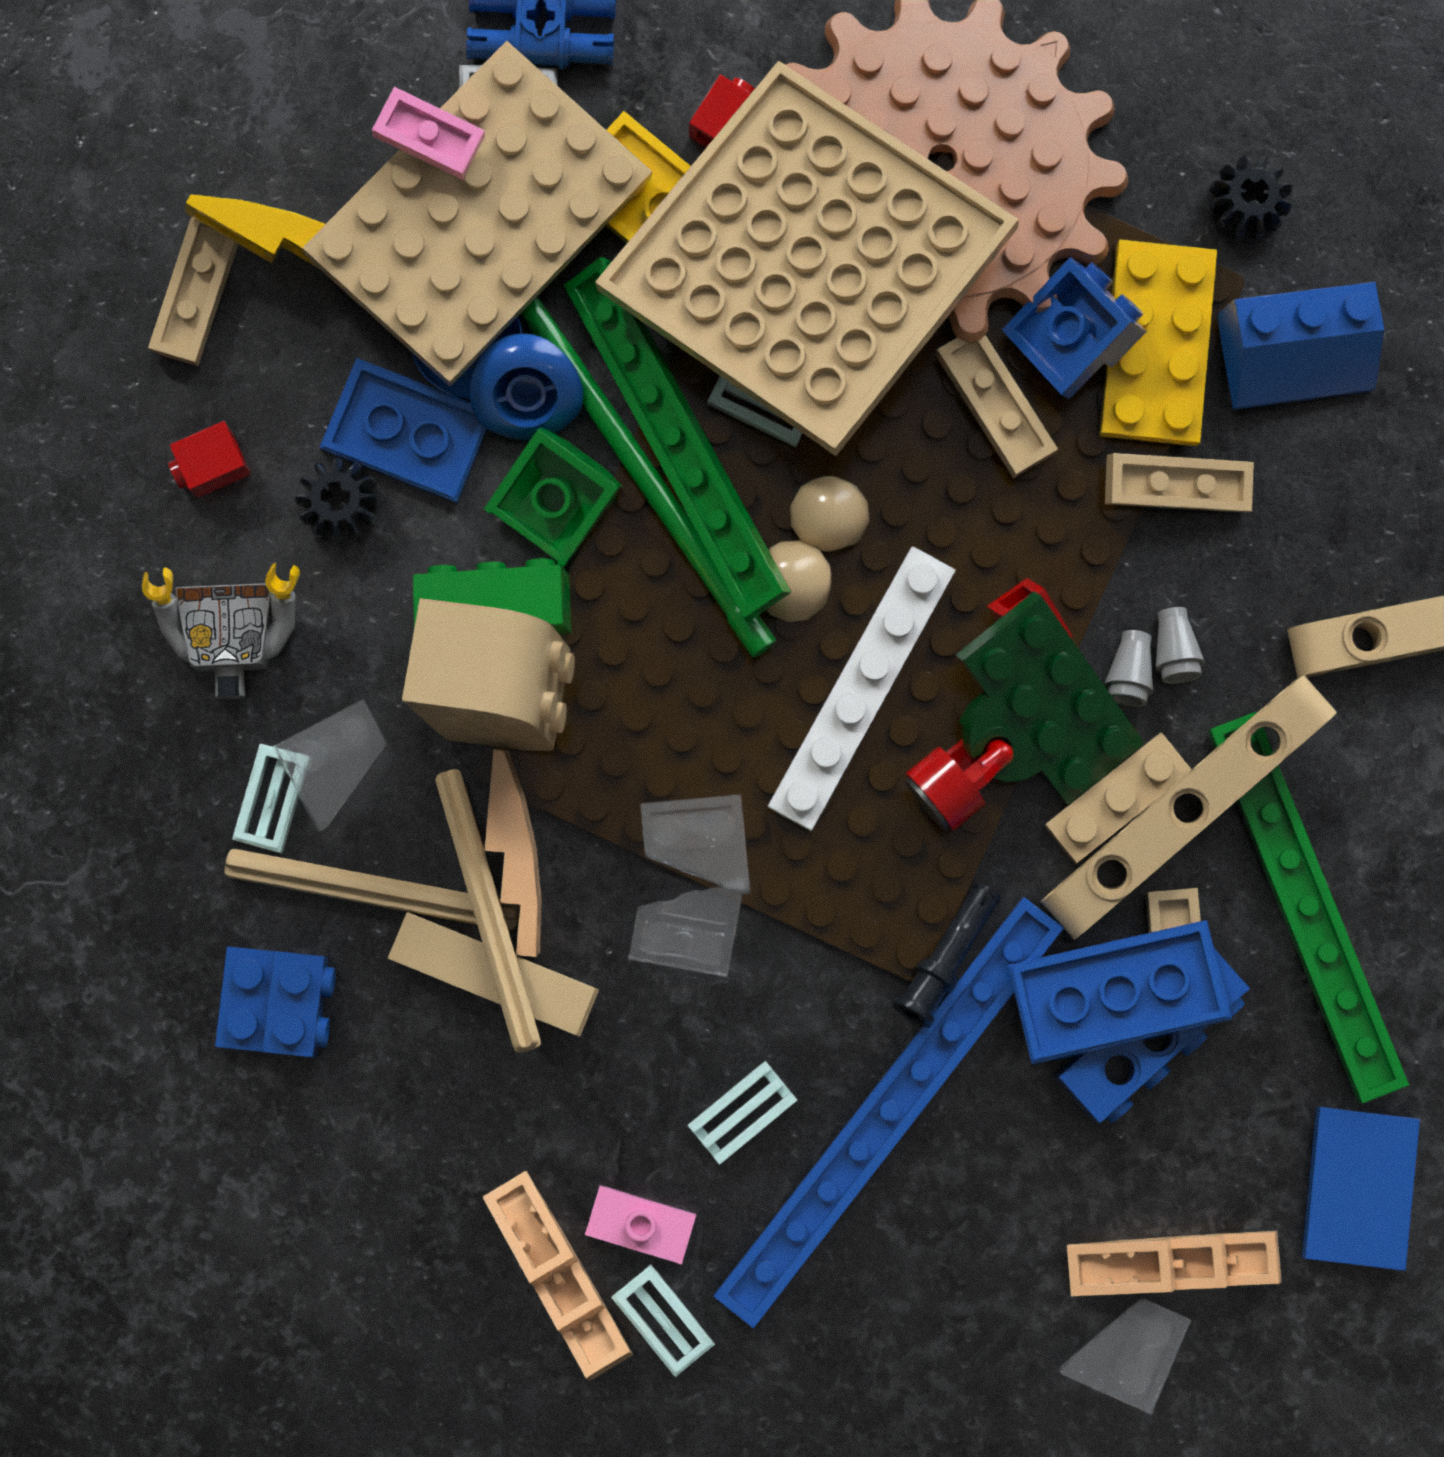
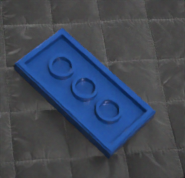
(1119, 992)

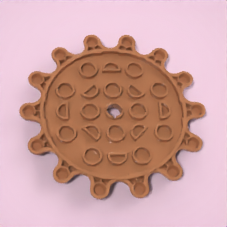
(1002, 120)

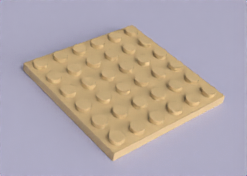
(807, 256)

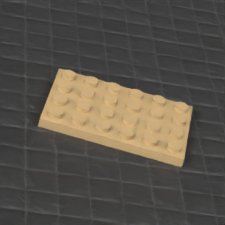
(463, 258)

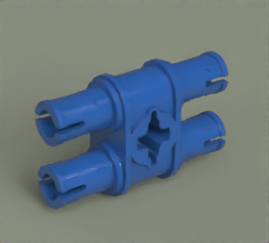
(557, 43)

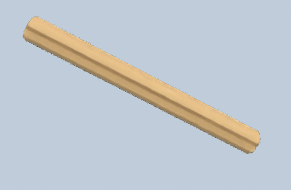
(357, 887)
(488, 911)

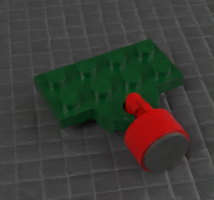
(1034, 715)

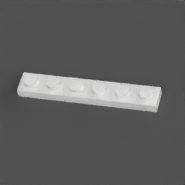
(861, 688)

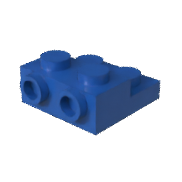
(1078, 328)
(274, 1002)

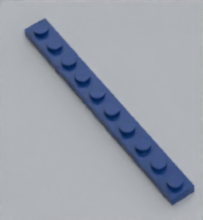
(885, 1115)

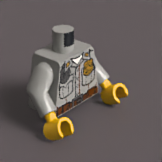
(226, 625)

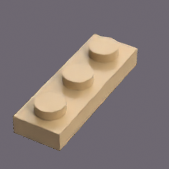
(193, 294)
(997, 404)
(1179, 483)
(1117, 798)

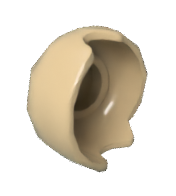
(829, 513)
(807, 578)

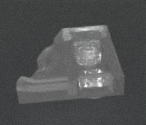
(331, 759)
(699, 838)
(688, 931)
(1131, 1355)

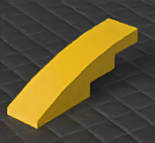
(254, 225)

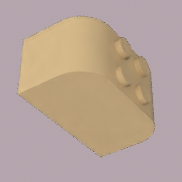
(488, 675)

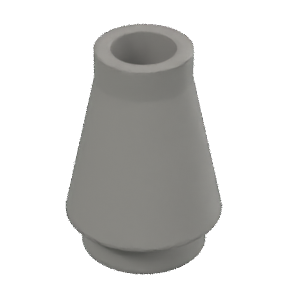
(1177, 648)
(1131, 671)

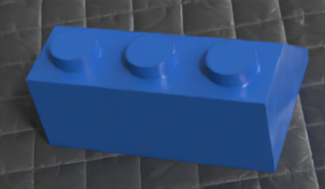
(1302, 344)

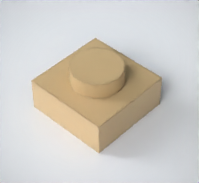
(1172, 908)

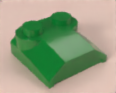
(554, 495)

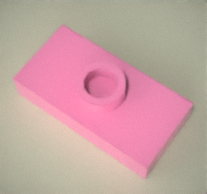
(428, 133)
(640, 1224)

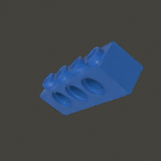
(1099, 1098)

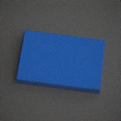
(405, 431)
(1360, 1188)

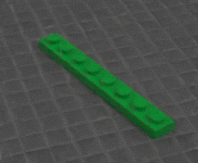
(680, 446)
(1316, 928)

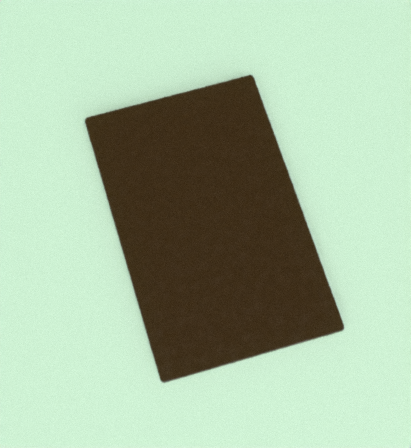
(683, 712)

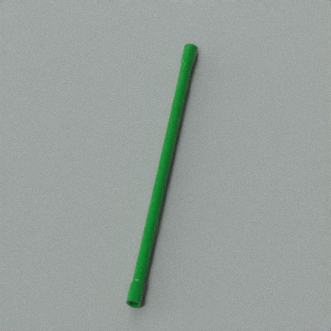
(751, 632)

